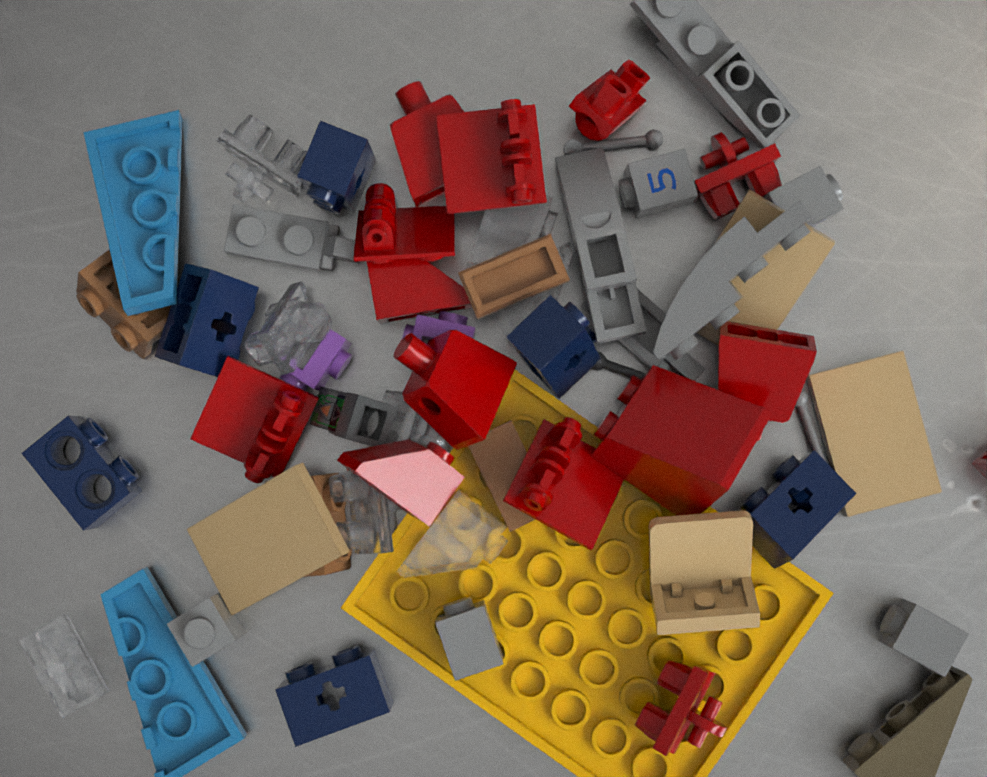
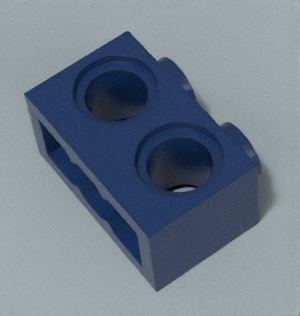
(75, 481)

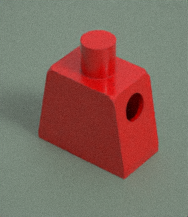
(418, 140)
(764, 366)
(455, 384)

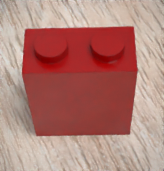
(678, 439)

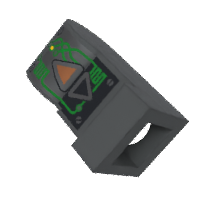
(348, 416)

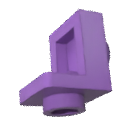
(429, 327)
(327, 361)

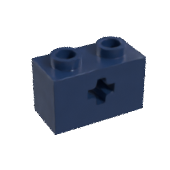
(336, 168)
(206, 320)
(556, 344)
(816, 496)
(316, 716)

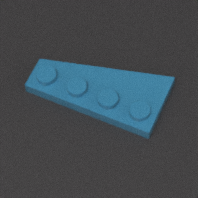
(139, 200)
(178, 704)

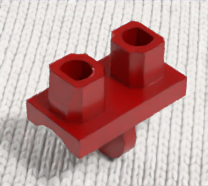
(610, 101)
(757, 170)
(670, 727)

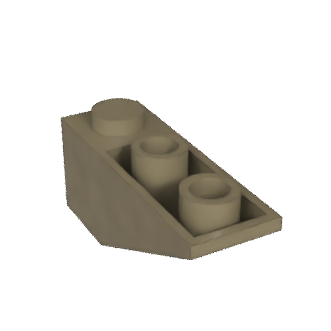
(914, 731)

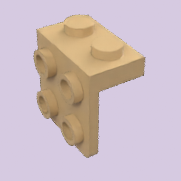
(702, 572)

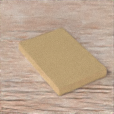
(779, 285)
(874, 432)
(268, 539)

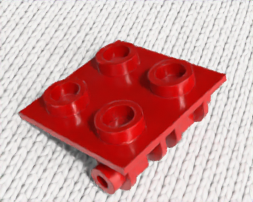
(491, 158)
(401, 233)
(254, 419)
(564, 483)

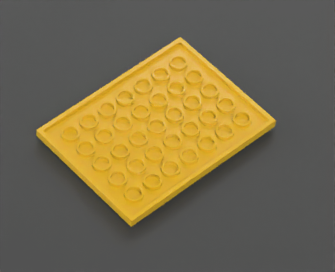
(583, 624)

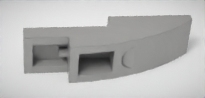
(718, 68)
(601, 245)
(708, 289)

